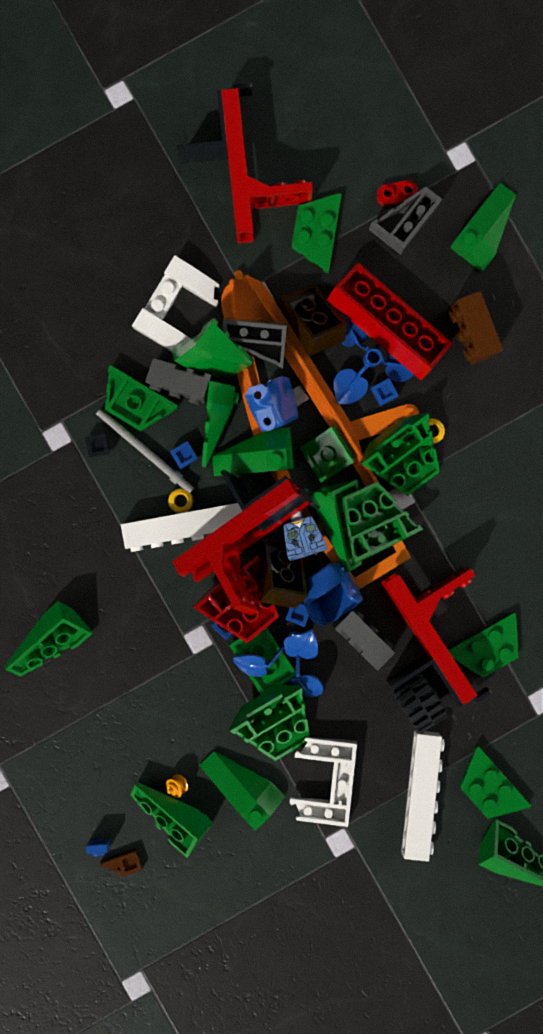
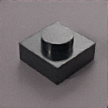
(97, 445)

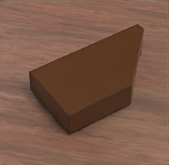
(124, 863)

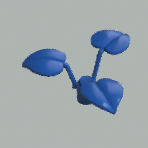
(350, 386)
(295, 645)

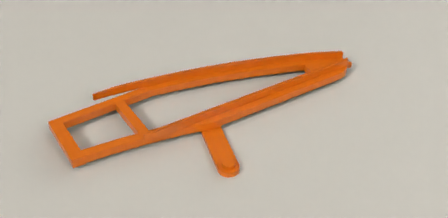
(251, 300)

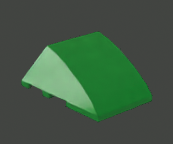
(212, 353)
(404, 454)
(375, 521)
(273, 721)

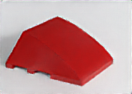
(219, 609)

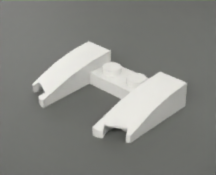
(177, 276)
(337, 809)

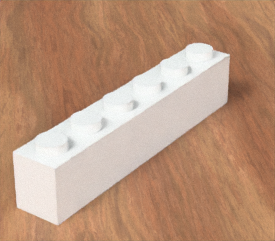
(176, 527)
(422, 795)

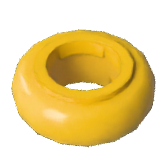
(441, 430)
(174, 494)

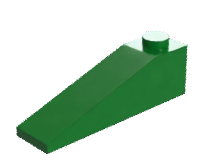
(484, 231)
(219, 409)
(261, 453)
(333, 519)
(52, 634)
(248, 792)
(180, 821)
(510, 855)

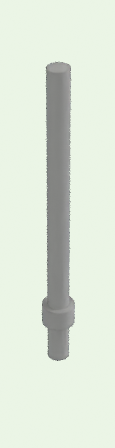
(175, 476)

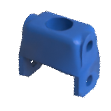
(276, 403)
(331, 594)

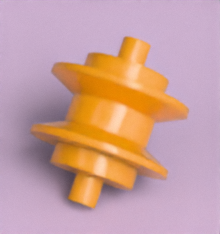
(177, 786)

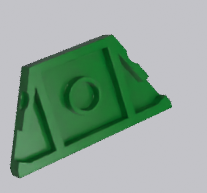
(316, 230)
(134, 401)
(489, 647)
(490, 788)

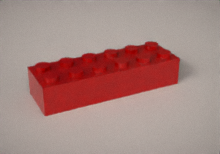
(389, 321)

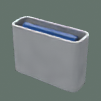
(300, 395)

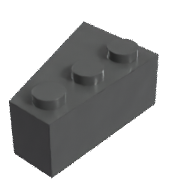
(406, 220)
(259, 338)
(178, 381)
(364, 639)

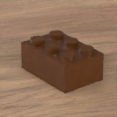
(475, 328)

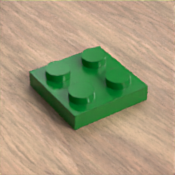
(327, 454)

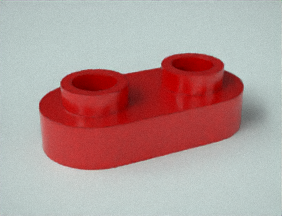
(397, 192)

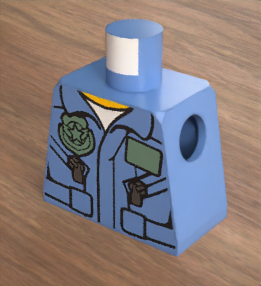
(302, 537)

